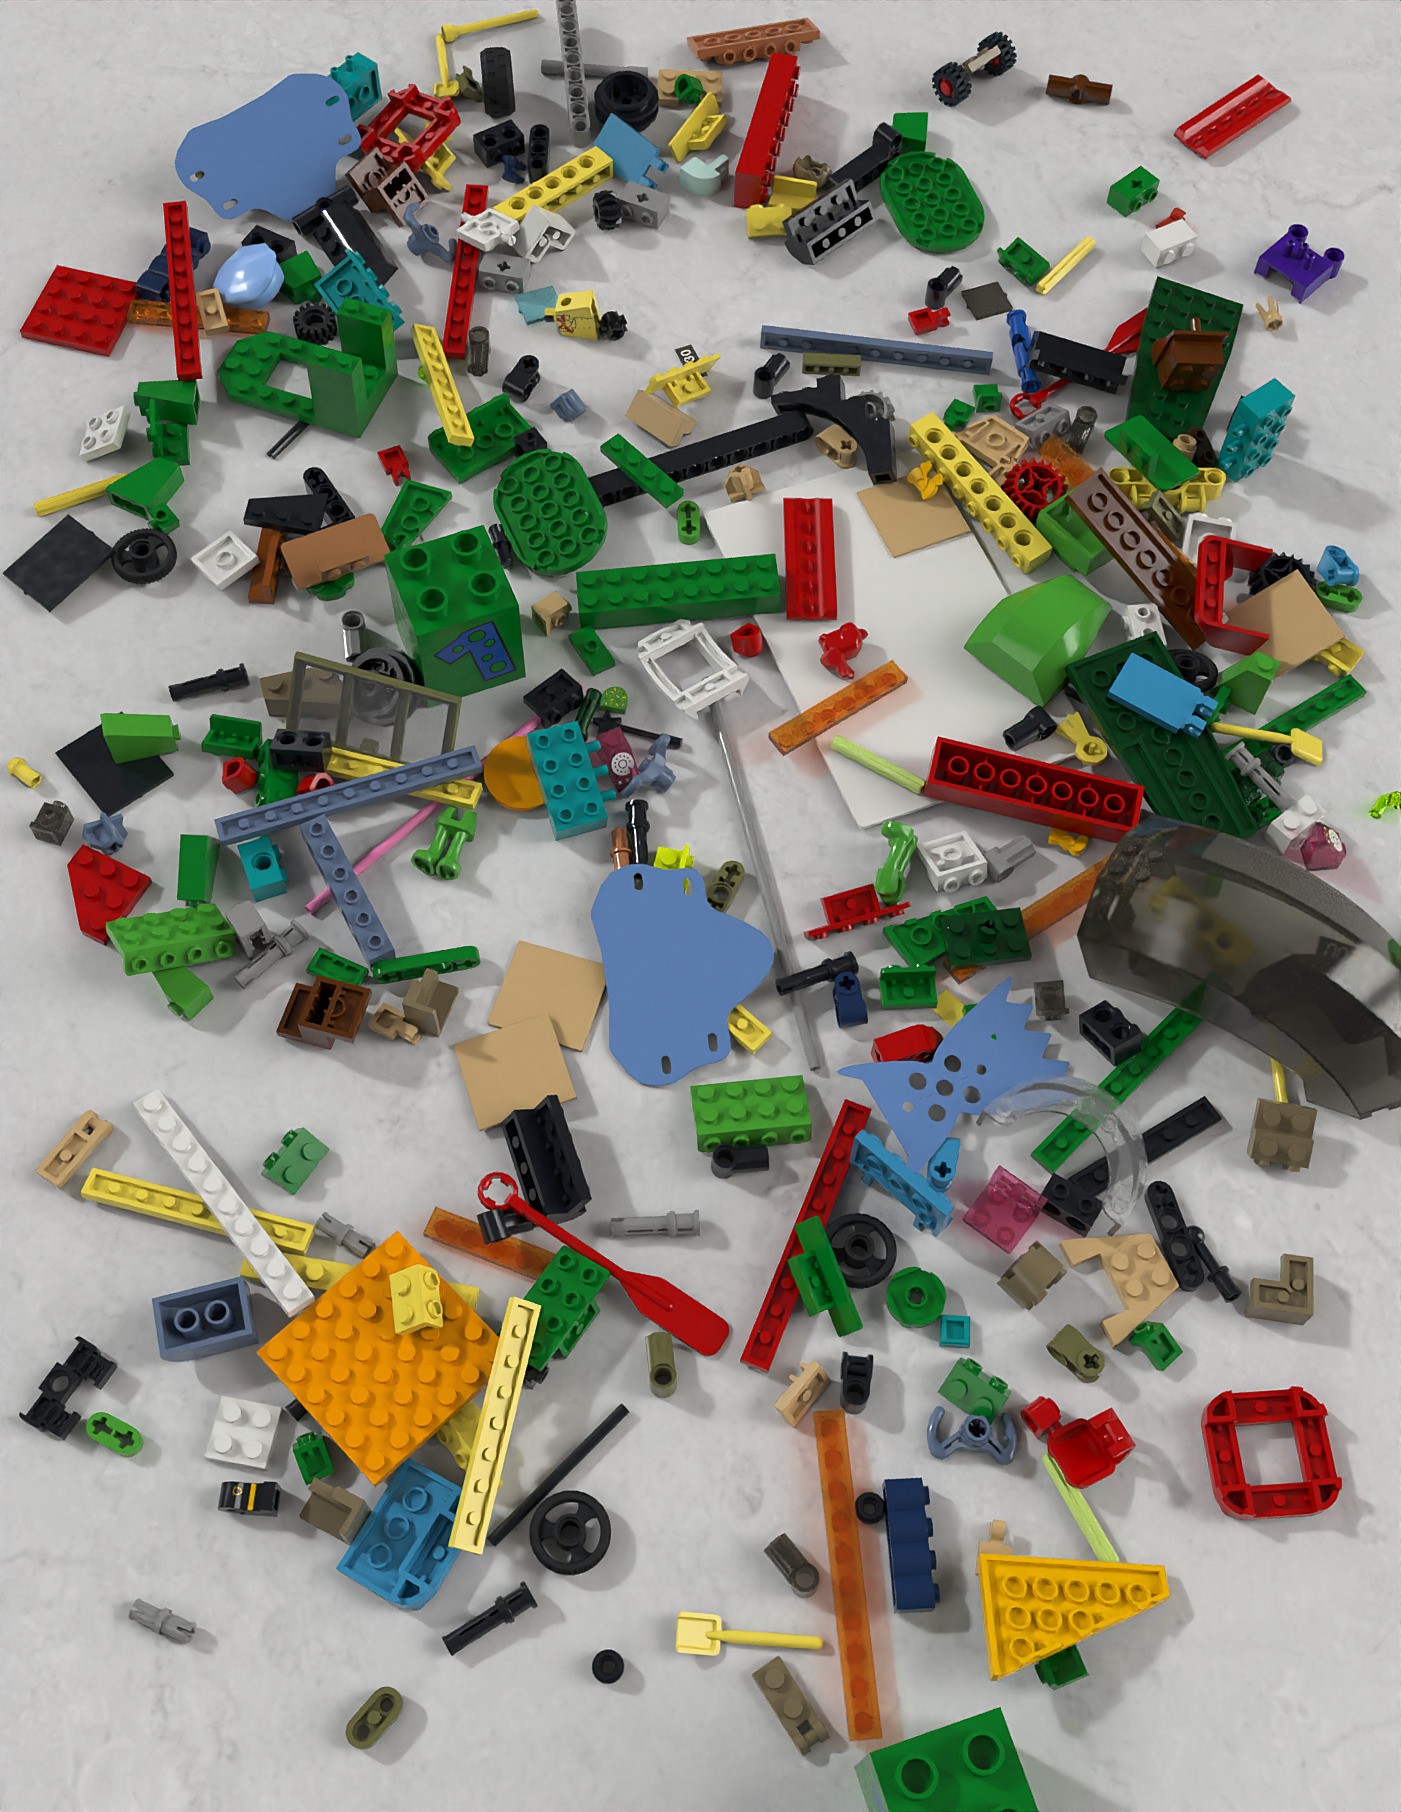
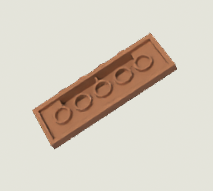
(753, 41)

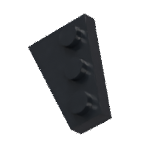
(287, 513)

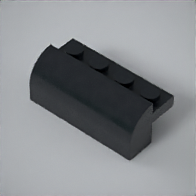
(827, 223)
(347, 228)
(1076, 362)
(547, 1161)

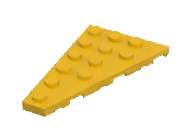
(1052, 1603)

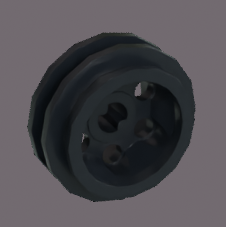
(629, 97)
(389, 660)

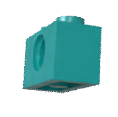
(266, 882)

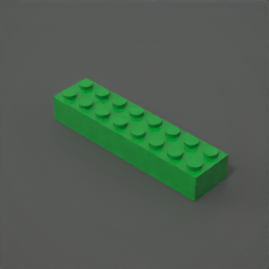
(678, 591)

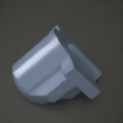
(568, 405)
(105, 834)

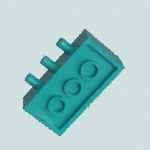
(360, 82)
(1255, 430)
(569, 780)

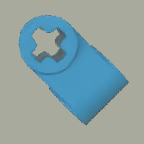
(1337, 567)
(943, 1162)

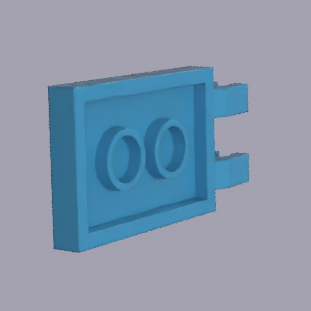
(629, 151)
(1161, 696)

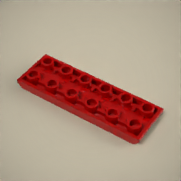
(1231, 116)
(809, 559)

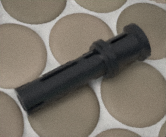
(221, 680)
(638, 828)
(826, 971)
(503, 1611)

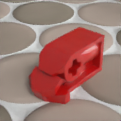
(909, 1044)

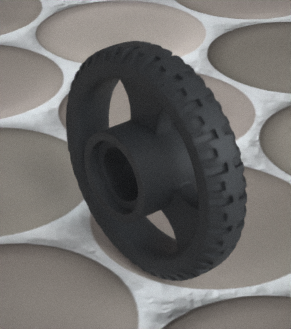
(143, 554)
(1195, 664)
(864, 1225)
(541, 1529)

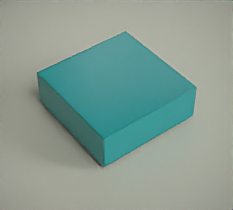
(954, 1331)

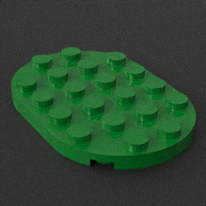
(931, 202)
(550, 512)

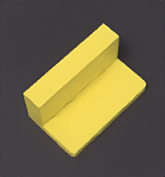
(792, 192)

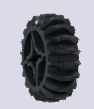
(1276, 568)

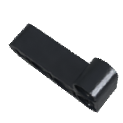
(871, 162)
(337, 510)

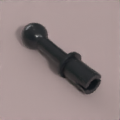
(1218, 1274)

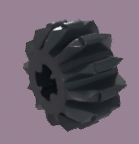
(607, 210)

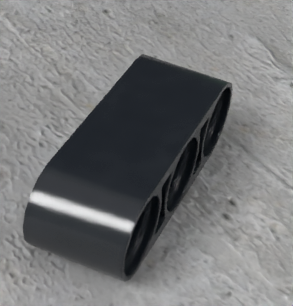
(538, 152)

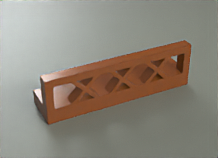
(267, 572)

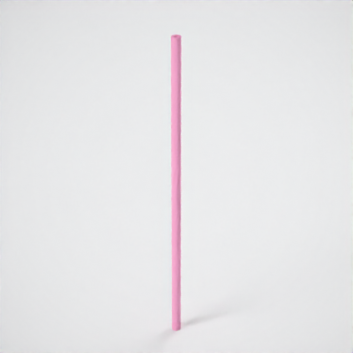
(410, 825)

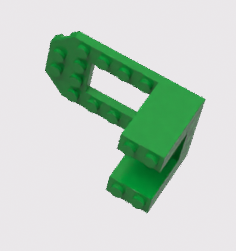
(342, 384)

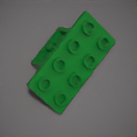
(567, 1304)

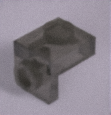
(1050, 999)

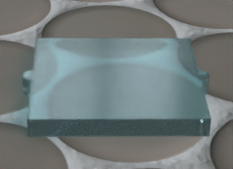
(533, 304)

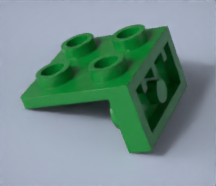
(169, 439)

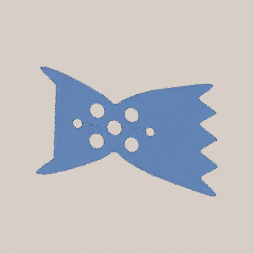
(1007, 1061)

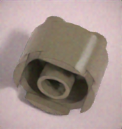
(1031, 1275)

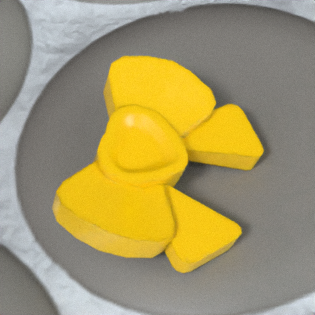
(924, 484)
(1067, 842)

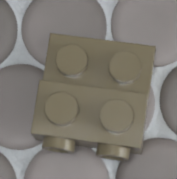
(1282, 1134)

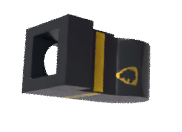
(250, 1498)

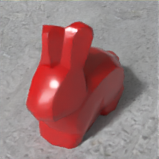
(841, 646)

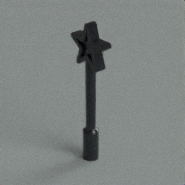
(608, 723)

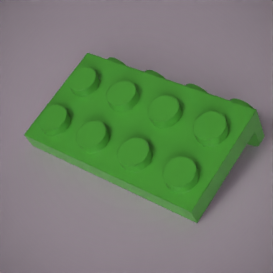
(172, 938)
(751, 1113)

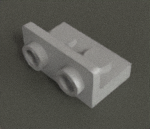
(1043, 423)

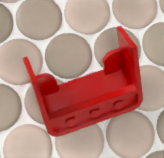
(1214, 566)

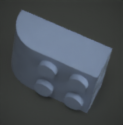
(205, 1320)

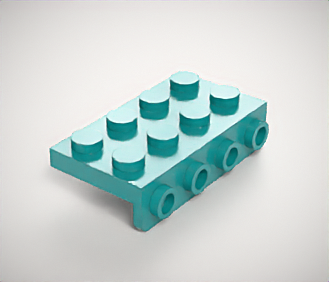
(356, 282)

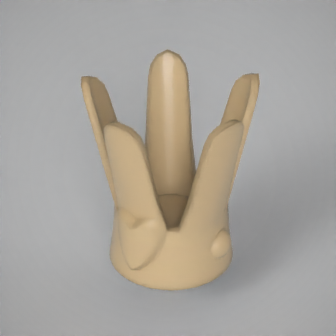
(1272, 319)

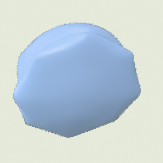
(249, 277)

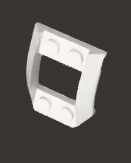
(704, 693)

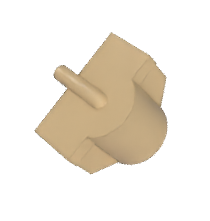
(743, 483)

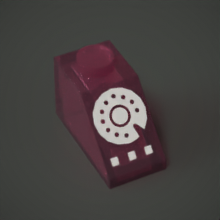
(618, 757)
(1322, 848)

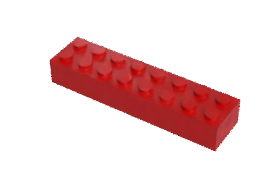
(766, 131)
(1032, 790)

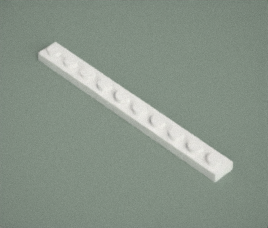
(224, 1203)

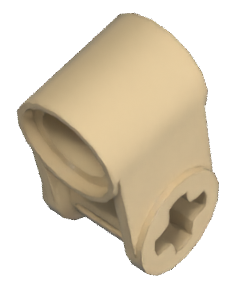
(837, 446)

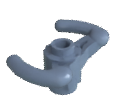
(426, 237)
(652, 771)
(968, 1442)

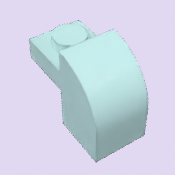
(704, 178)

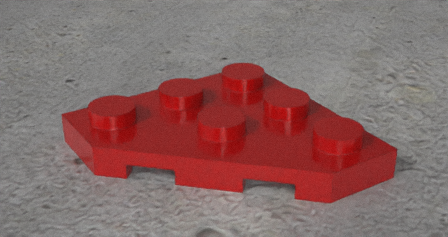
(103, 891)

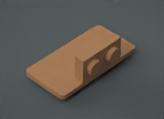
(335, 551)

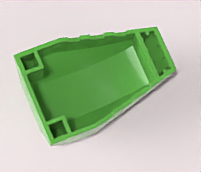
(1038, 634)

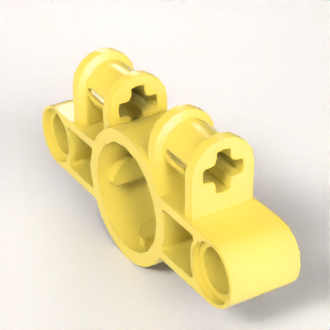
(1186, 498)

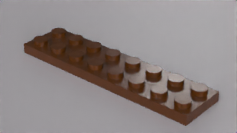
(1139, 552)

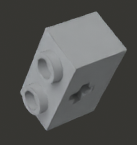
(644, 204)
(504, 273)
(249, 929)

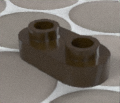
(1204, 454)

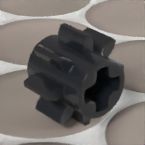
(612, 325)

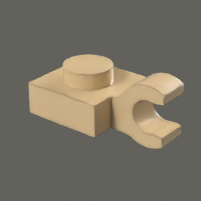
(390, 1022)
(995, 1541)

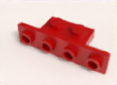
(853, 907)

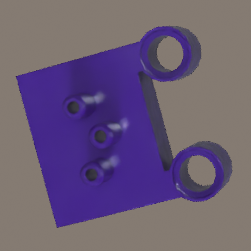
(1299, 263)

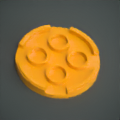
(511, 776)

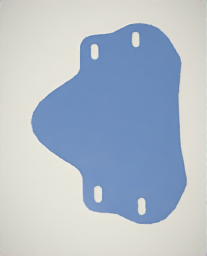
(272, 150)
(672, 970)

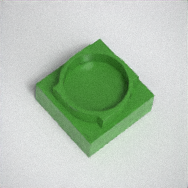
(1071, 538)

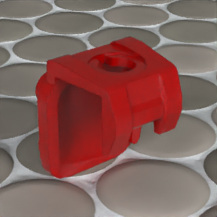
(1090, 1448)

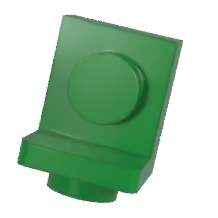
(987, 398)
(1156, 1344)
(312, 1457)

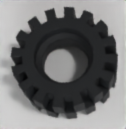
(311, 315)

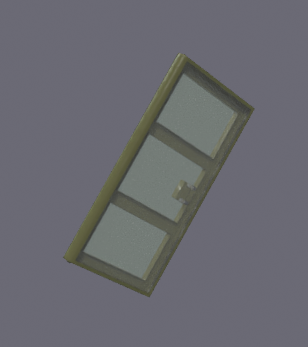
(371, 711)

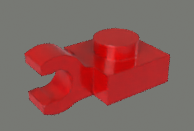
(927, 321)

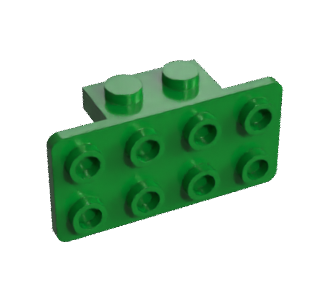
(1151, 453)

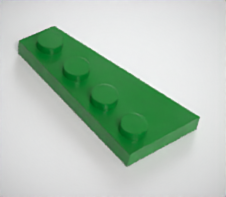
(412, 513)
(921, 939)

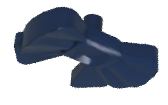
(511, 164)

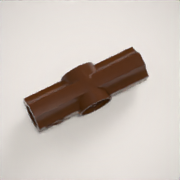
(1079, 89)

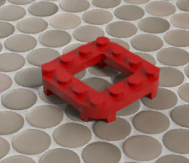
(440, 112)
(1313, 1447)

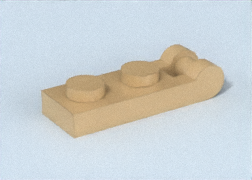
(74, 1149)

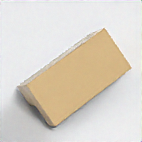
(660, 418)

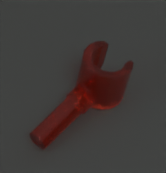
(1175, 215)

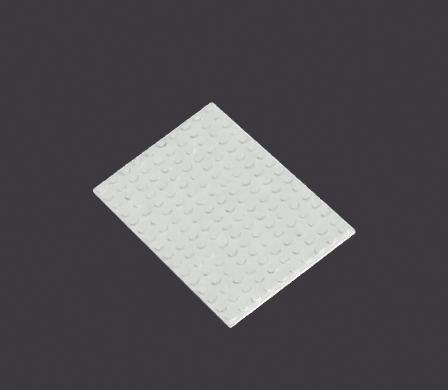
(916, 614)

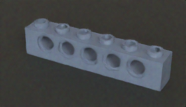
(347, 891)

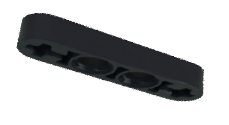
(1169, 1236)

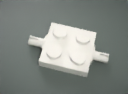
(487, 229)

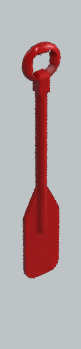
(1123, 341)
(650, 1294)

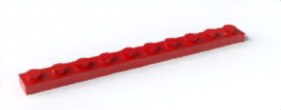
(463, 280)
(182, 291)
(818, 1202)

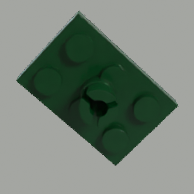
(985, 938)

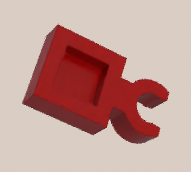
(395, 463)

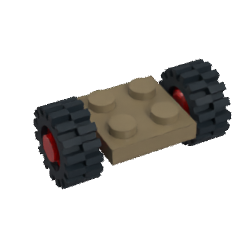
(952, 80)

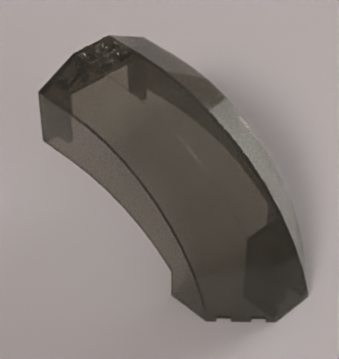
(1255, 953)

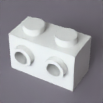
(1169, 243)
(1141, 620)
(1294, 825)

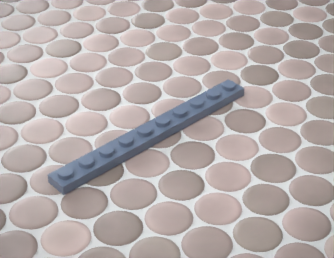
(877, 349)
(348, 795)

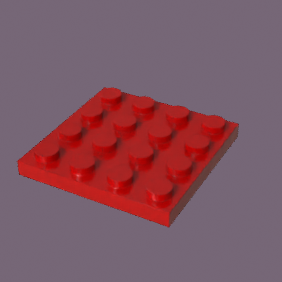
(81, 311)

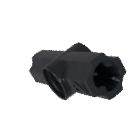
(311, 218)

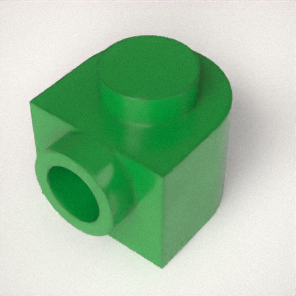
(688, 89)
(162, 519)

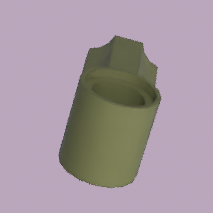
(660, 1363)

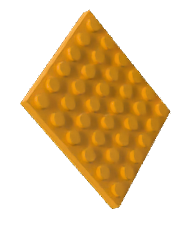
(366, 1383)

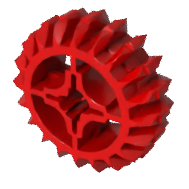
(1036, 477)

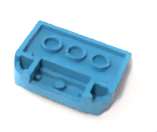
(910, 1188)
(406, 1539)

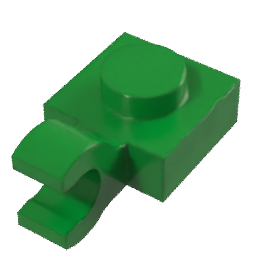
(958, 414)

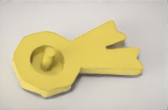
(1089, 749)

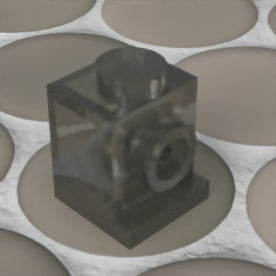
(52, 823)

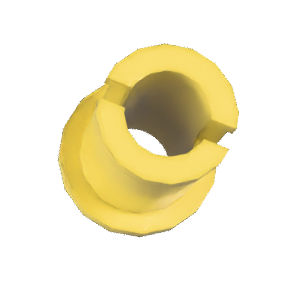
(18, 768)

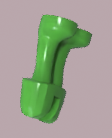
(447, 827)
(890, 880)

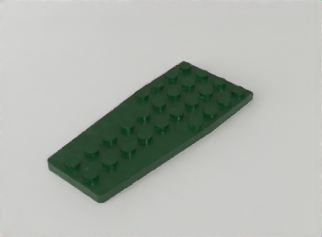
(1171, 309)
(1179, 773)

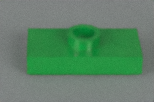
(591, 650)
(336, 967)

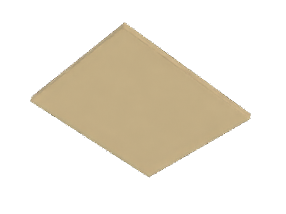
(908, 520)
(1292, 618)
(554, 984)
(513, 1070)

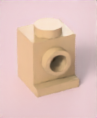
(550, 612)

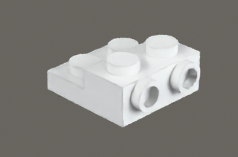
(1200, 526)
(952, 862)

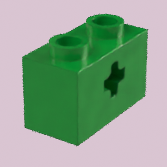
(1133, 191)

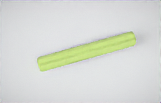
(878, 764)
(1081, 1513)

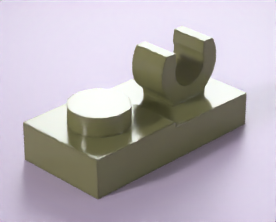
(1164, 515)

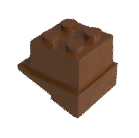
(1189, 358)

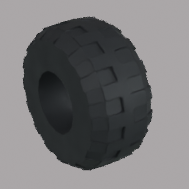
(497, 81)

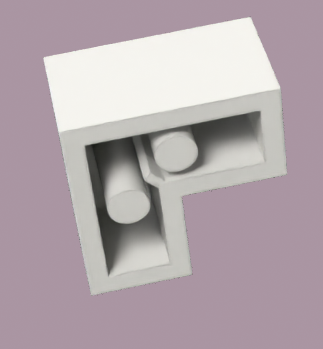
(539, 231)

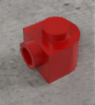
(747, 640)
(238, 775)
(314, 782)
(1042, 1416)

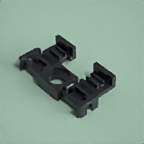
(80, 1362)

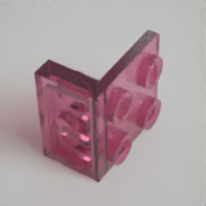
(1005, 1210)

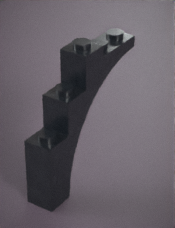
(851, 414)

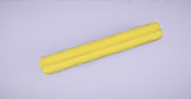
(1065, 265)
(74, 496)

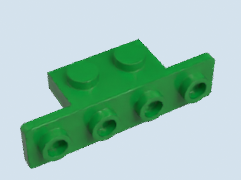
(273, 783)
(821, 1278)

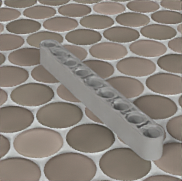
(573, 73)

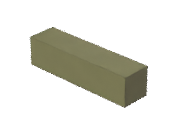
(831, 364)

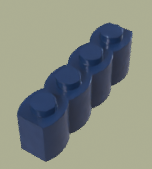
(154, 282)
(908, 1545)

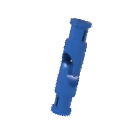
(1020, 340)

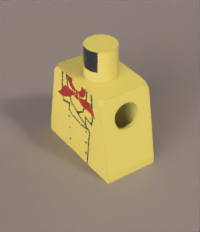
(576, 314)

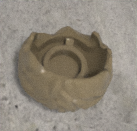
(811, 171)

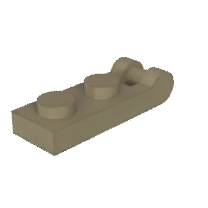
(789, 1705)

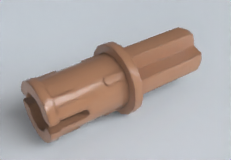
(620, 848)

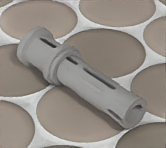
(1251, 767)
(280, 946)
(670, 1224)

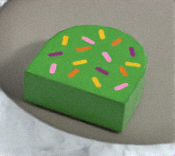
(615, 700)

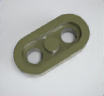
(372, 1716)

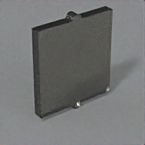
(986, 301)

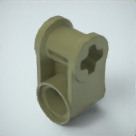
(1074, 1352)

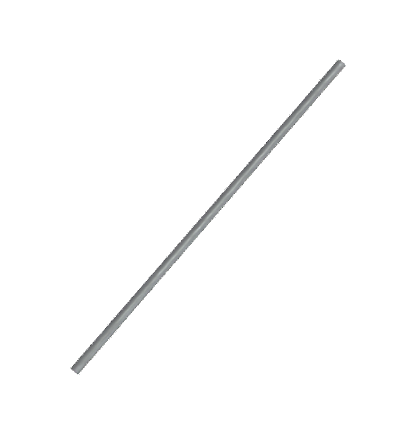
(764, 885)

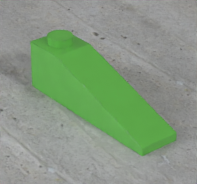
(184, 991)

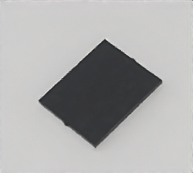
(59, 563)
(108, 783)

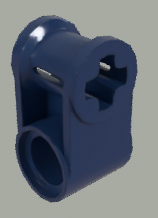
(849, 1005)

